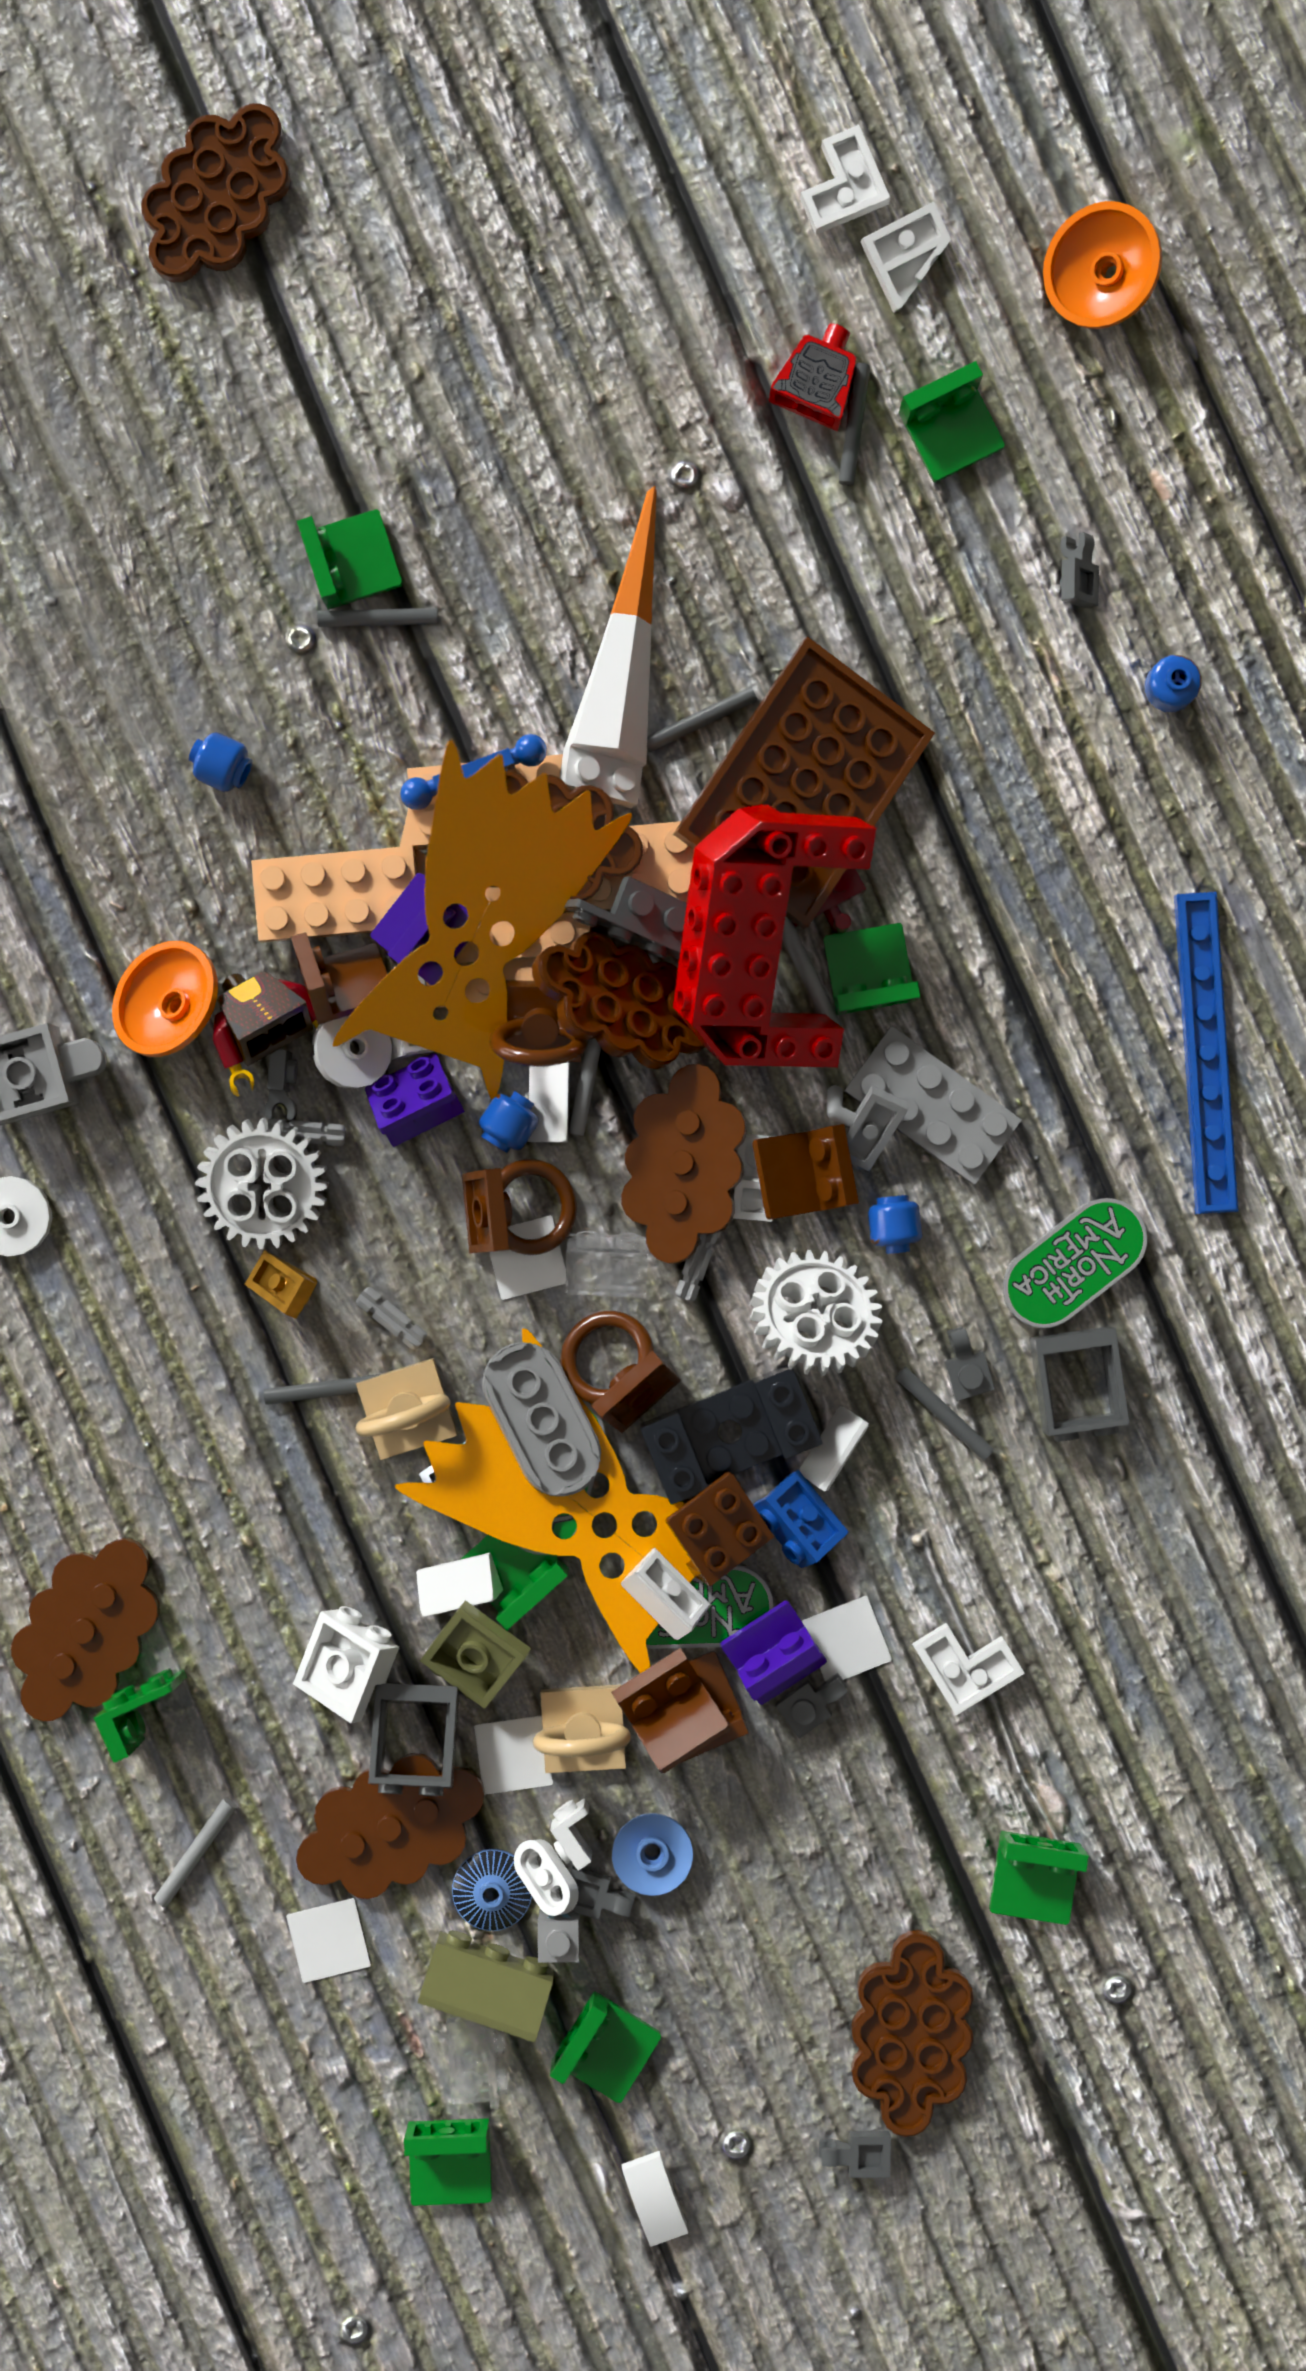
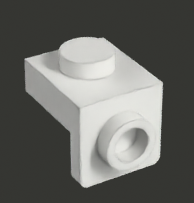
(570, 1843)

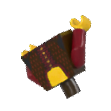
(258, 1020)

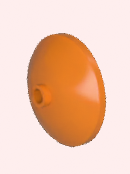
(1083, 252)
(165, 998)

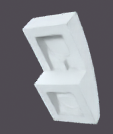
(748, 1192)
(654, 2198)

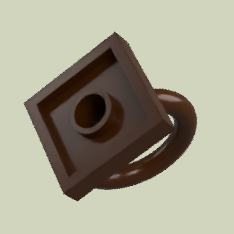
(533, 1030)
(490, 1208)
(634, 1387)

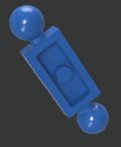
(529, 751)

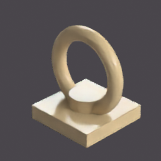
(405, 1409)
(581, 1730)

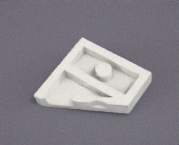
(905, 252)

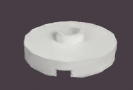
(341, 1065)
(31, 1219)

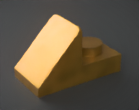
(281, 1284)

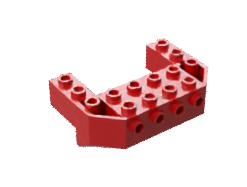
(737, 934)

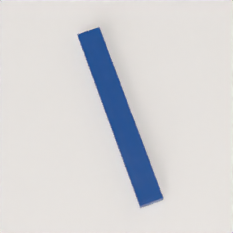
(1206, 1053)

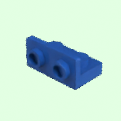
(800, 1520)

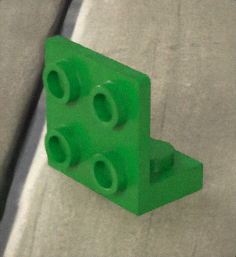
(951, 423)
(350, 558)
(869, 969)
(523, 1576)
(123, 1728)
(1036, 1877)
(605, 2048)
(449, 2161)

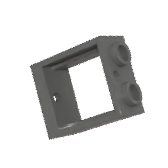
(1075, 1340)
(421, 1695)

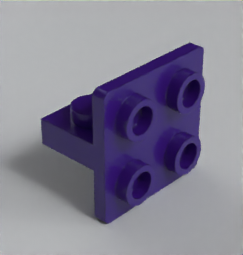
(406, 927)
(413, 1099)
(773, 1652)

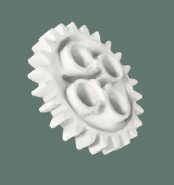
(298, 1186)
(815, 1312)

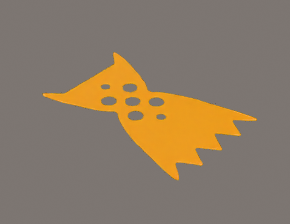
(475, 843)
(488, 1491)

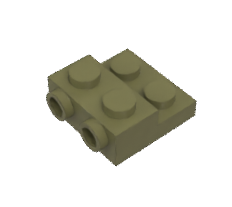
(475, 1654)

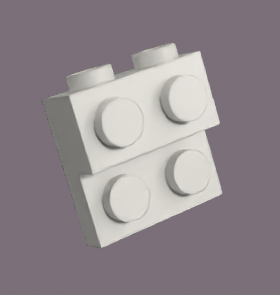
(345, 1662)

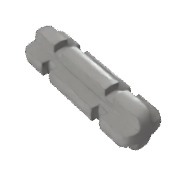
(332, 1134)
(695, 1268)
(391, 1318)

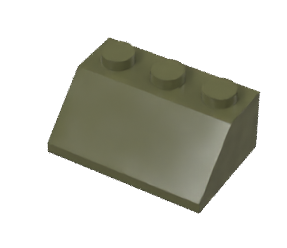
(487, 1985)

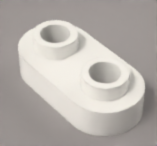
(545, 1880)

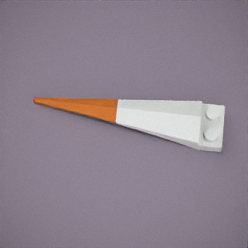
(612, 721)

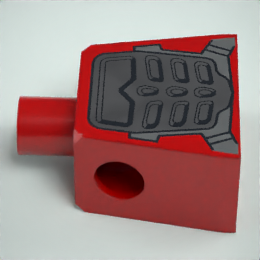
(817, 378)

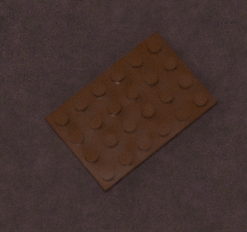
(816, 748)

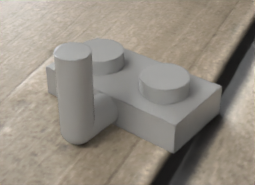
(870, 1125)

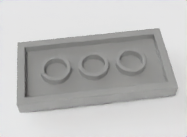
(944, 1109)

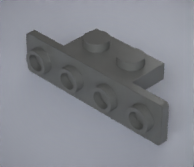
(638, 915)

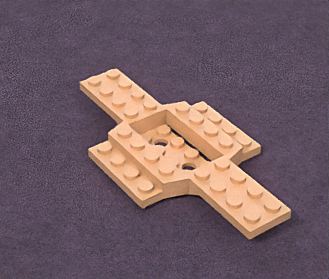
(357, 888)

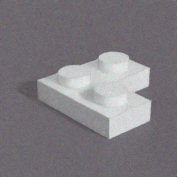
(855, 185)
(965, 1678)

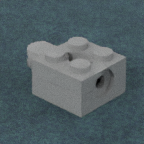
(42, 1071)

